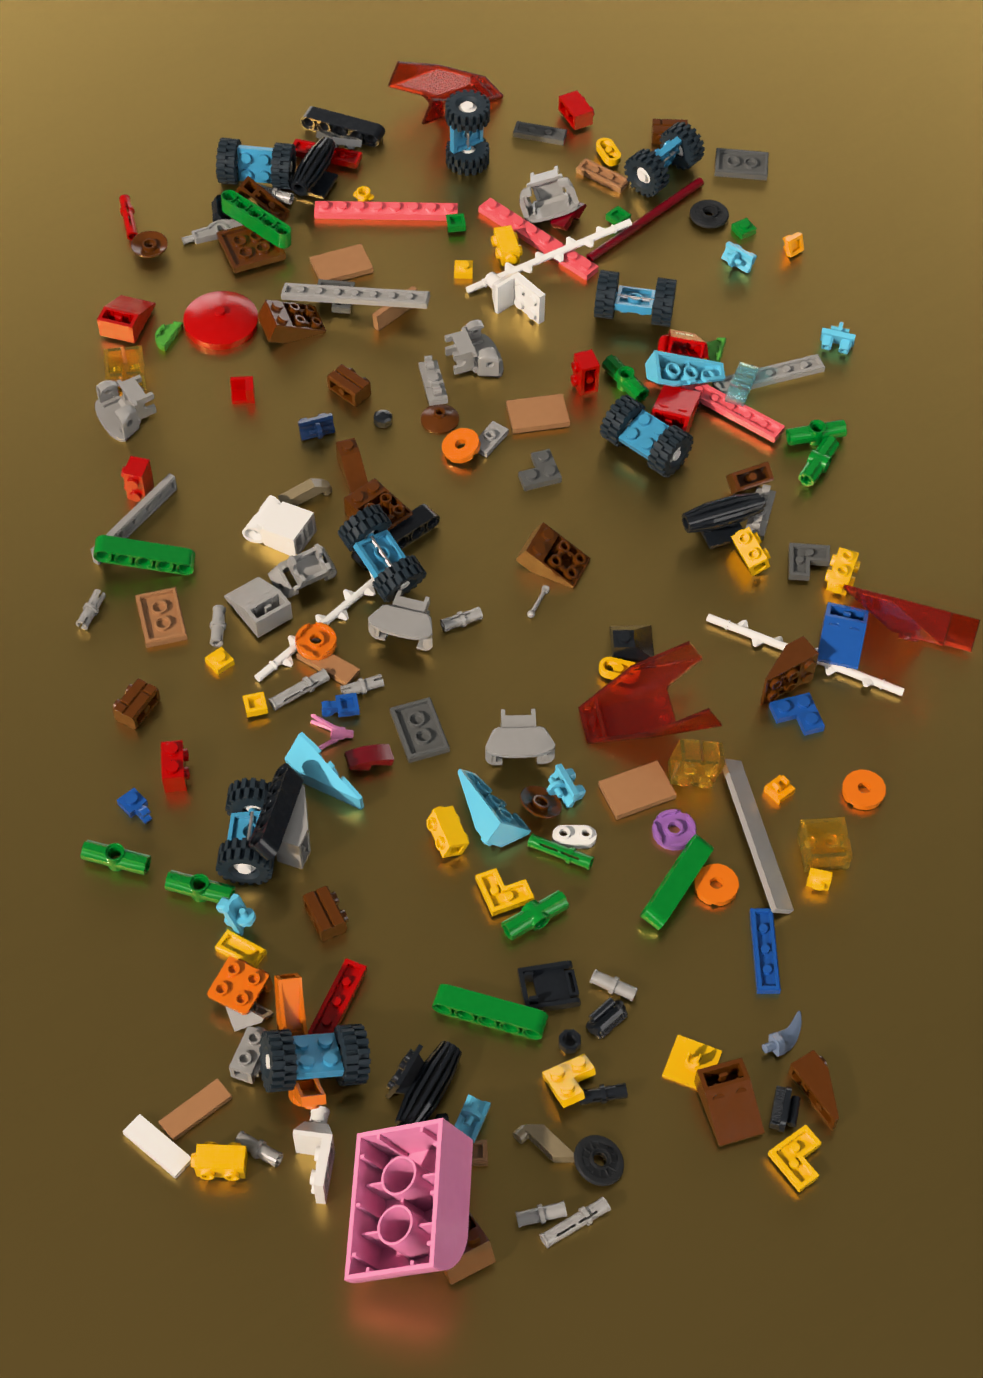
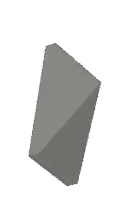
(256, 1015)

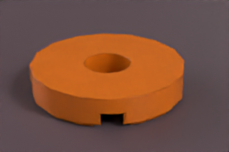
(457, 437)
(320, 650)
(867, 779)
(721, 874)

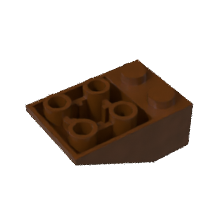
(289, 321)
(376, 493)
(552, 556)
(791, 669)
(729, 1101)
(476, 1256)

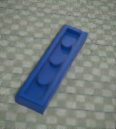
(764, 951)

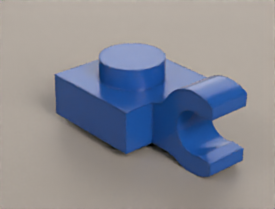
(344, 705)
(135, 804)

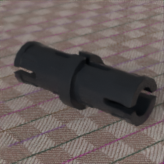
(604, 1093)

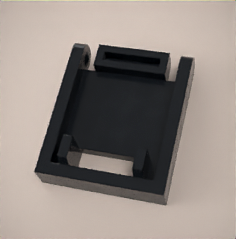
(552, 986)

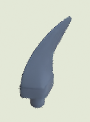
(784, 1040)

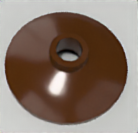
(149, 244)
(440, 419)
(540, 803)

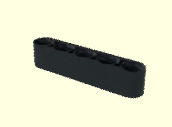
(344, 125)
(409, 530)
(276, 811)

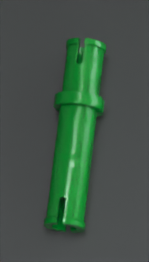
(584, 860)

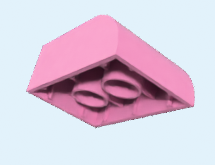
(409, 1201)

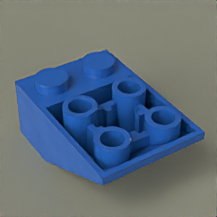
(842, 635)

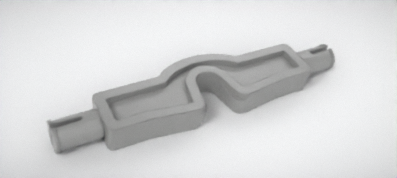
(209, 233)

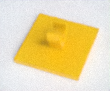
(687, 1058)

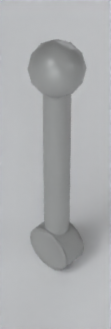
(545, 590)

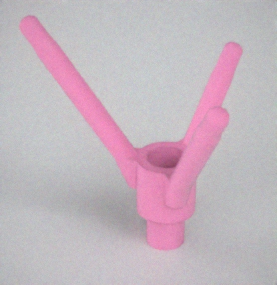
(337, 733)

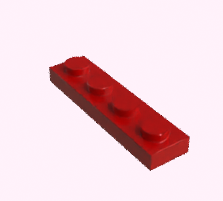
(341, 156)
(338, 997)

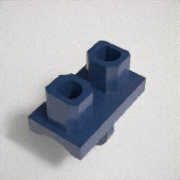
(316, 426)

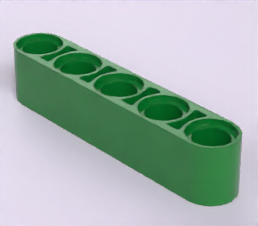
(256, 219)
(144, 555)
(677, 882)
(490, 1011)

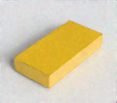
(240, 948)

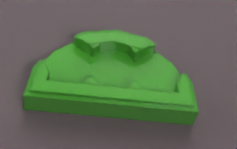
(166, 334)
(716, 348)

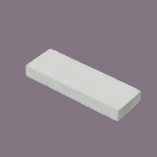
(157, 1146)

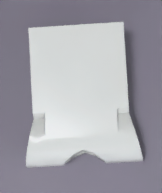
(281, 526)

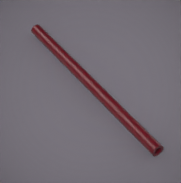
(648, 217)

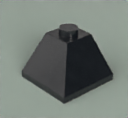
(632, 642)

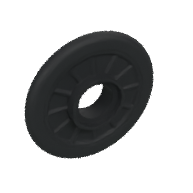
(698, 215)
(592, 1172)

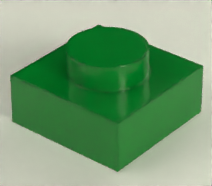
(617, 215)
(455, 222)
(743, 228)

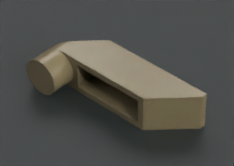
(305, 491)
(545, 1141)

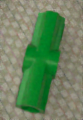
(625, 378)
(815, 432)
(818, 461)
(104, 854)
(188, 885)
(535, 915)

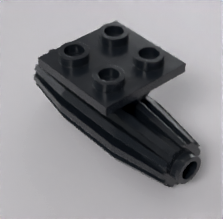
(311, 173)
(722, 517)
(423, 1082)

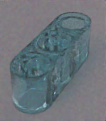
(741, 384)

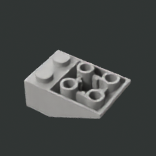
(260, 605)
(296, 840)

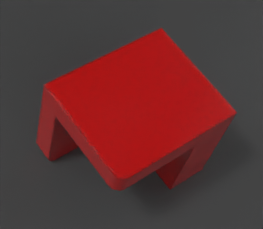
(242, 390)

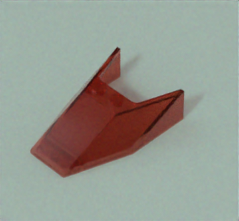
(437, 84)
(918, 621)
(639, 701)

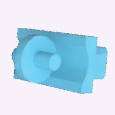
(738, 257)
(839, 336)
(562, 785)
(236, 913)
(472, 1116)

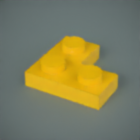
(501, 897)
(565, 1077)
(791, 1156)

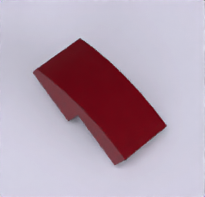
(565, 221)
(366, 756)

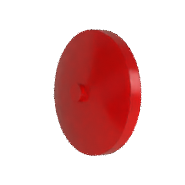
(221, 320)

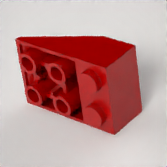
(124, 318)
(676, 406)

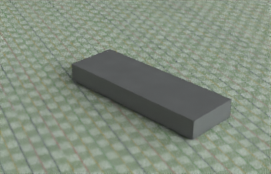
(540, 133)

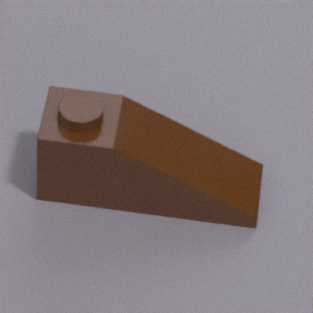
(260, 197)
(351, 464)
(814, 1081)

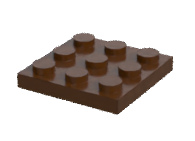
(247, 249)

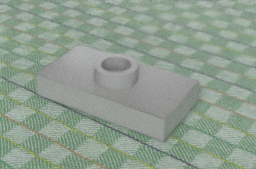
(491, 438)

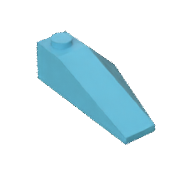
(682, 370)
(306, 759)
(489, 813)

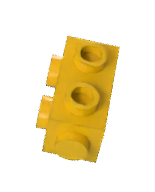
(506, 245)
(750, 550)
(844, 566)
(447, 831)
(220, 1161)

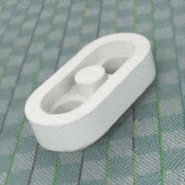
(574, 836)

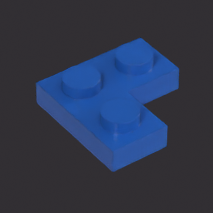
(800, 708)

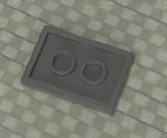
(741, 164)
(419, 730)

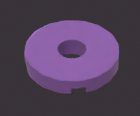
(671, 840)

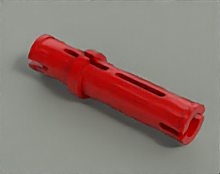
(125, 202)

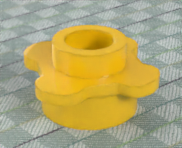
(363, 194)

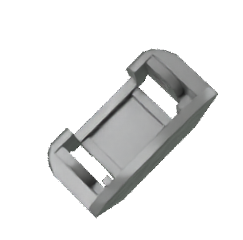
(550, 196)
(474, 351)
(122, 413)
(305, 568)
(403, 619)
(519, 739)

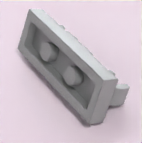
(433, 381)
(760, 521)

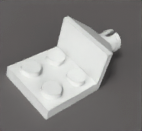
(519, 291)
(317, 1140)

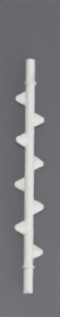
(557, 254)
(339, 612)
(777, 642)

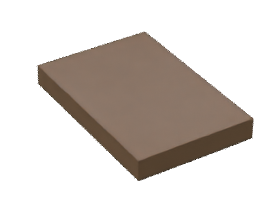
(342, 263)
(537, 413)
(161, 617)
(637, 790)

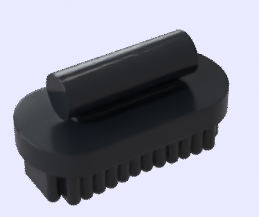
(217, 211)
(606, 1017)
(784, 1109)

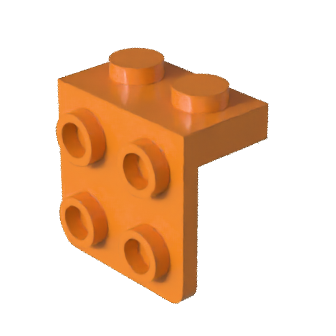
(239, 985)

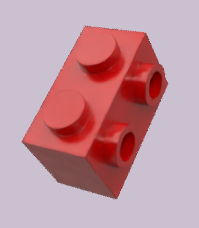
(576, 110)
(585, 372)
(137, 478)
(174, 766)

